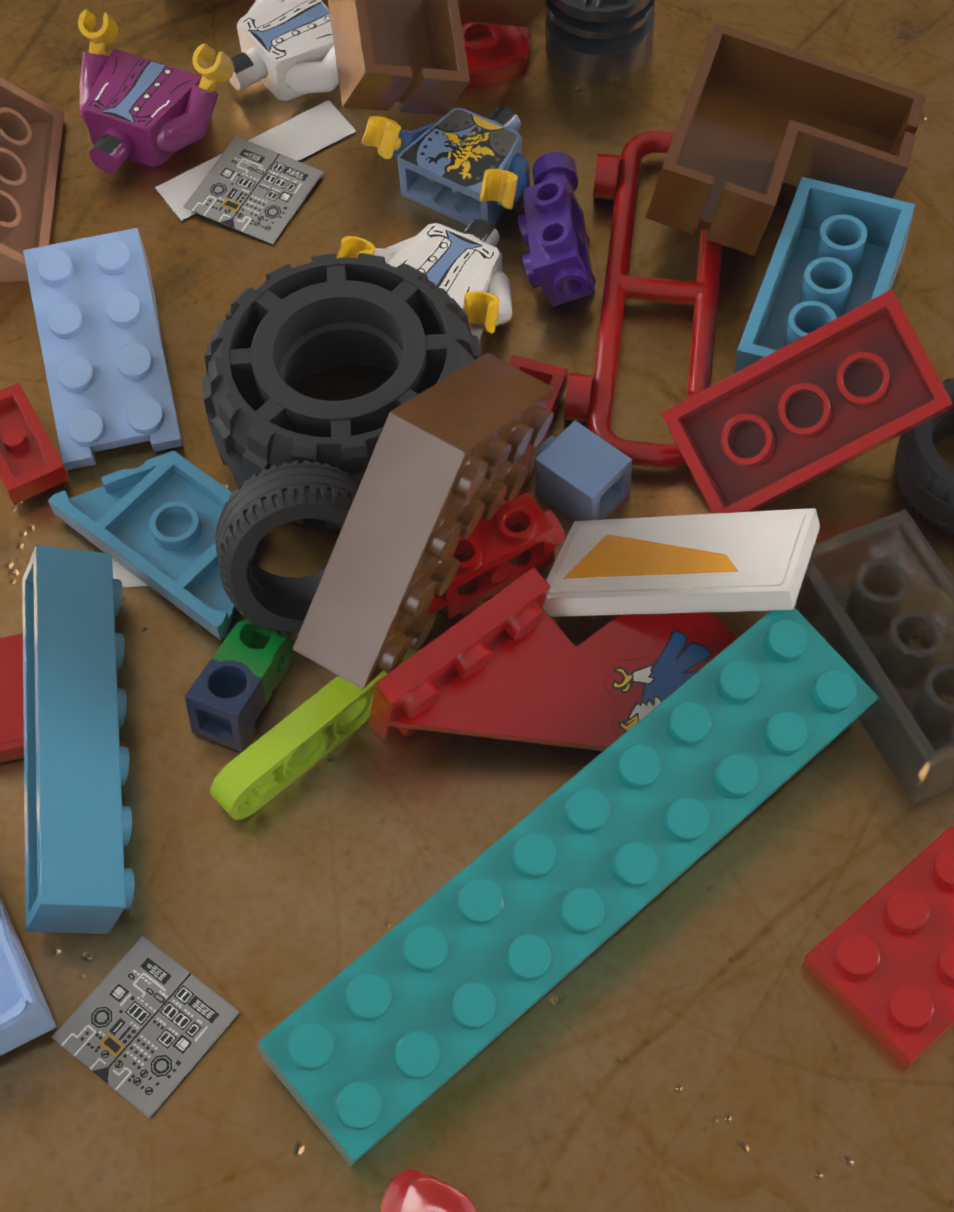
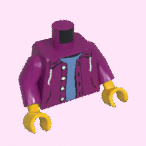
(140, 105)

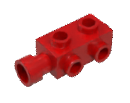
(513, 532)

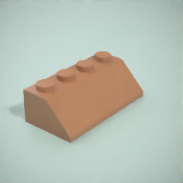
(27, 176)

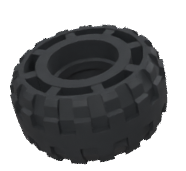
(317, 321)

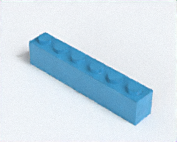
(73, 744)

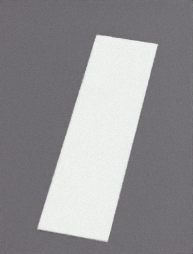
(293, 139)

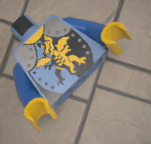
(458, 164)

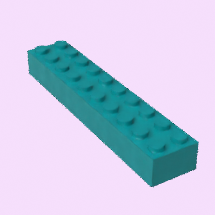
(562, 882)

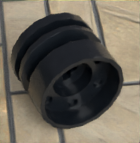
(599, 36)

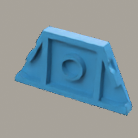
(162, 530)

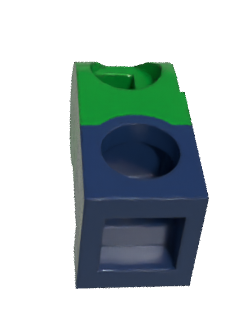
(238, 684)

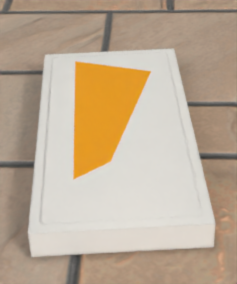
(683, 564)

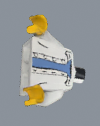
(286, 48)
(458, 262)

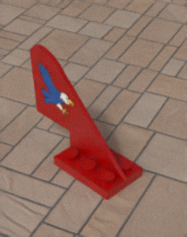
(522, 679)

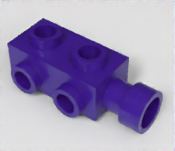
(556, 231)

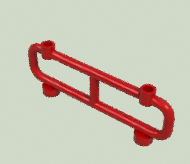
(592, 396)

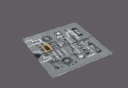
(253, 189)
(145, 1026)

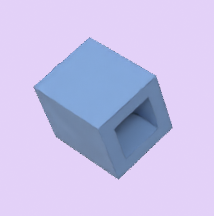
(582, 474)

